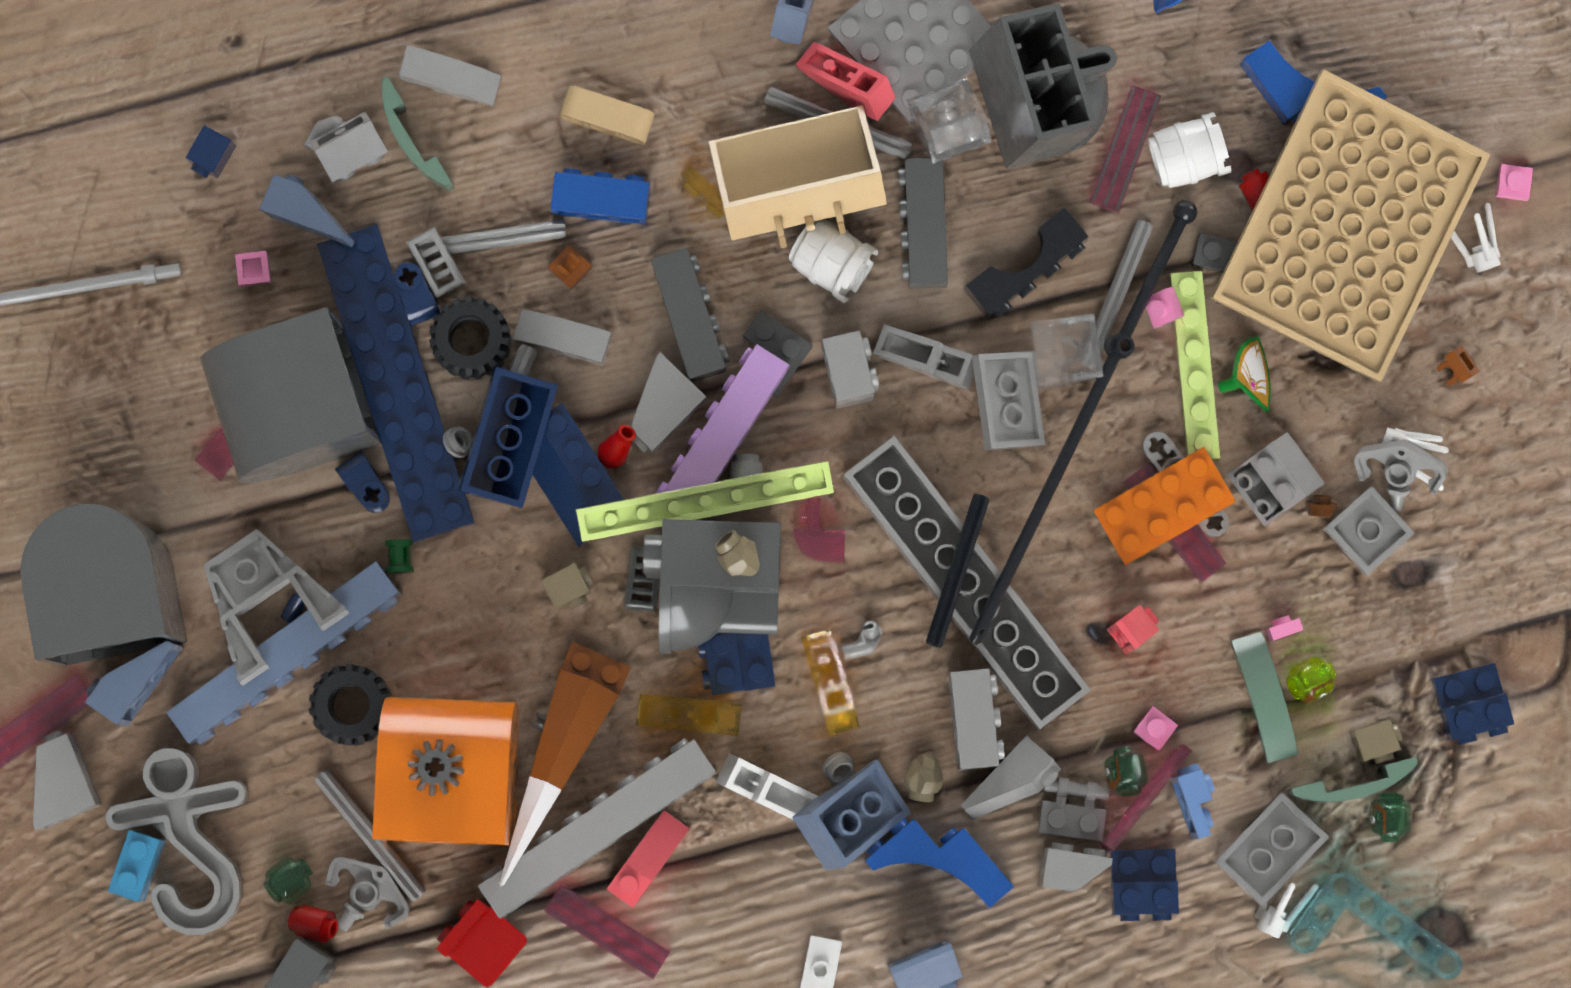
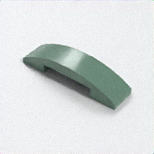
(430, 169)
(1265, 697)
(1391, 774)

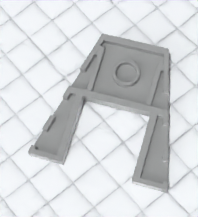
(249, 575)

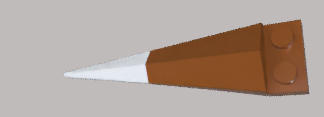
(579, 705)

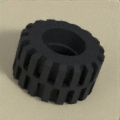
(455, 315)
(324, 696)

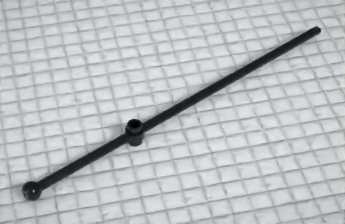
(1116, 347)

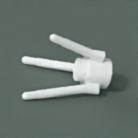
(1487, 254)
(1398, 434)
(1273, 920)

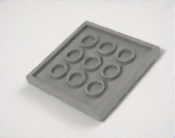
(912, 42)

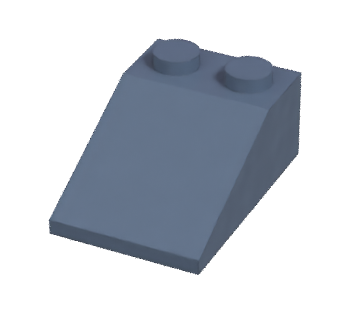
(128, 687)
(851, 816)
(927, 968)

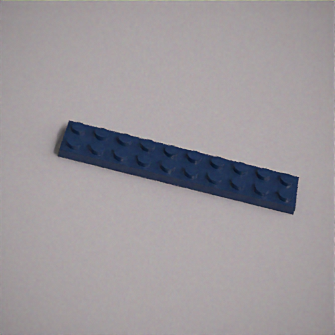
(395, 384)

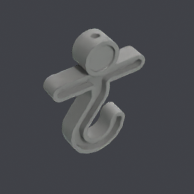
(175, 813)

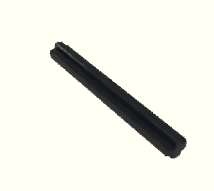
(957, 570)

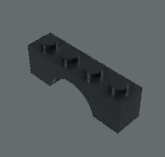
(996, 289)

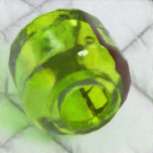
(1311, 679)

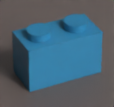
(136, 865)

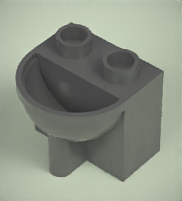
(1041, 85)
(699, 594)

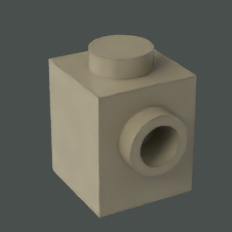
(568, 587)
(1377, 741)

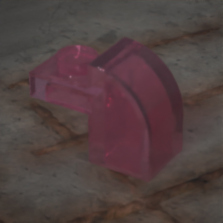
(818, 544)

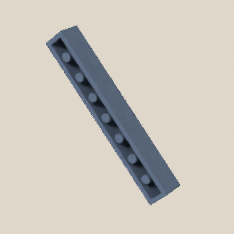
(284, 652)

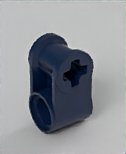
(418, 298)
(361, 480)

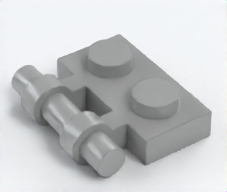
(1074, 820)

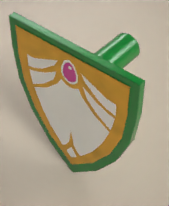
(1250, 373)

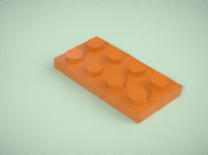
(1164, 506)

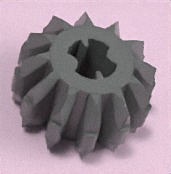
(430, 758)

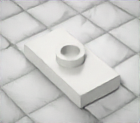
(821, 963)

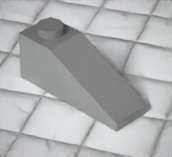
(1017, 777)

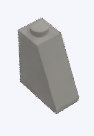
(664, 405)
(61, 782)

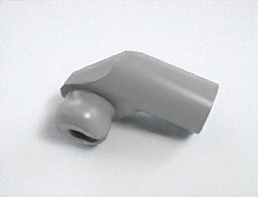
(321, 128)
(866, 642)

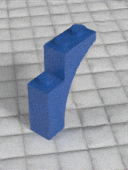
(1281, 83)
(957, 856)

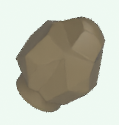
(737, 554)
(924, 778)

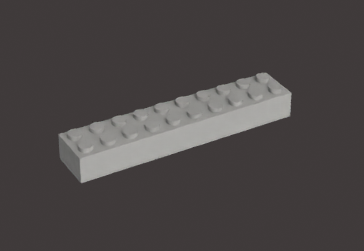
(927, 537)

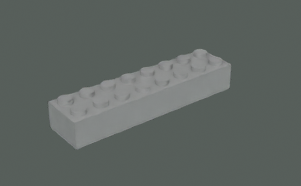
(599, 827)

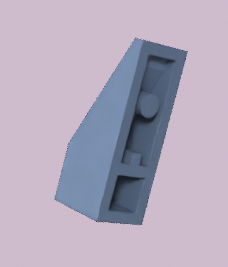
(296, 205)

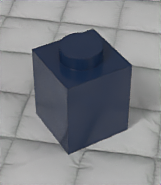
(210, 153)

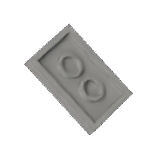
(1008, 400)
(1272, 849)

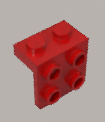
(481, 942)

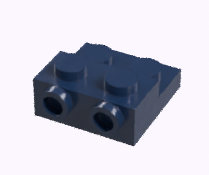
(737, 663)
(1472, 703)
(1144, 884)

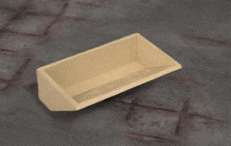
(798, 174)

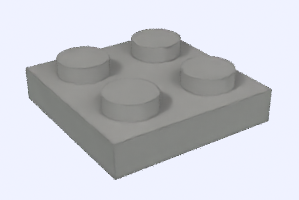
(1368, 530)

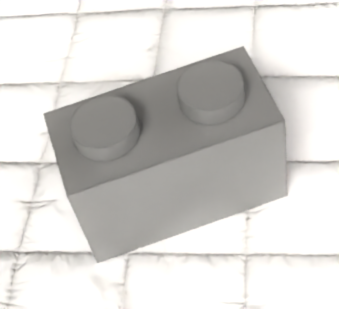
(349, 147)

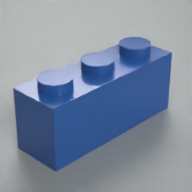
(600, 197)

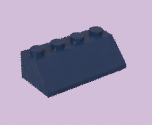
(507, 437)
(571, 471)

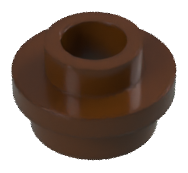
(1321, 506)

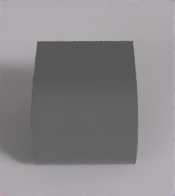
(289, 397)
(98, 587)

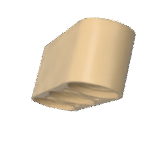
(606, 115)

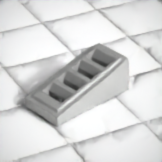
(439, 291)

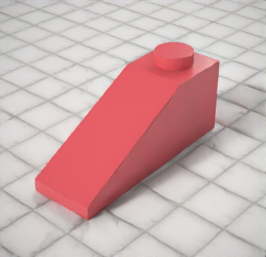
(848, 80)
(1134, 628)
(648, 859)

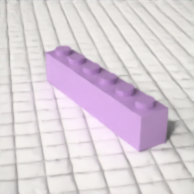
(728, 420)

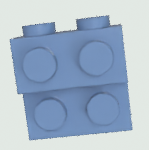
(1192, 790)

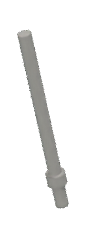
(148, 275)

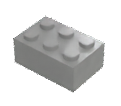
(975, 719)

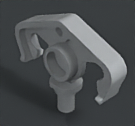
(1401, 466)
(370, 887)

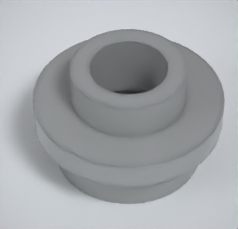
(457, 441)
(838, 767)

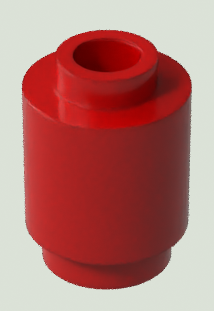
(1253, 186)
(313, 923)

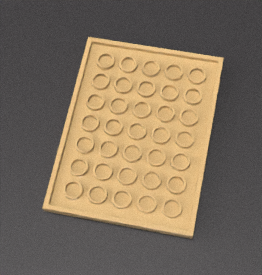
(1350, 226)

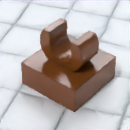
(570, 267)
(1461, 365)

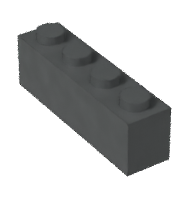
(924, 224)
(689, 316)

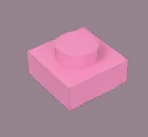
(1514, 182)
(253, 269)
(1164, 307)
(1283, 627)
(1155, 728)

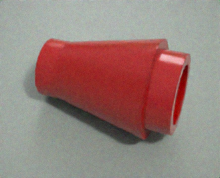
(615, 448)

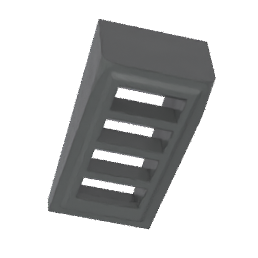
(637, 605)

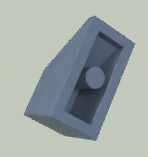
(791, 20)

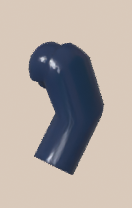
(292, 608)

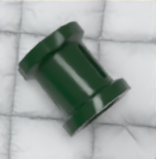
(399, 556)

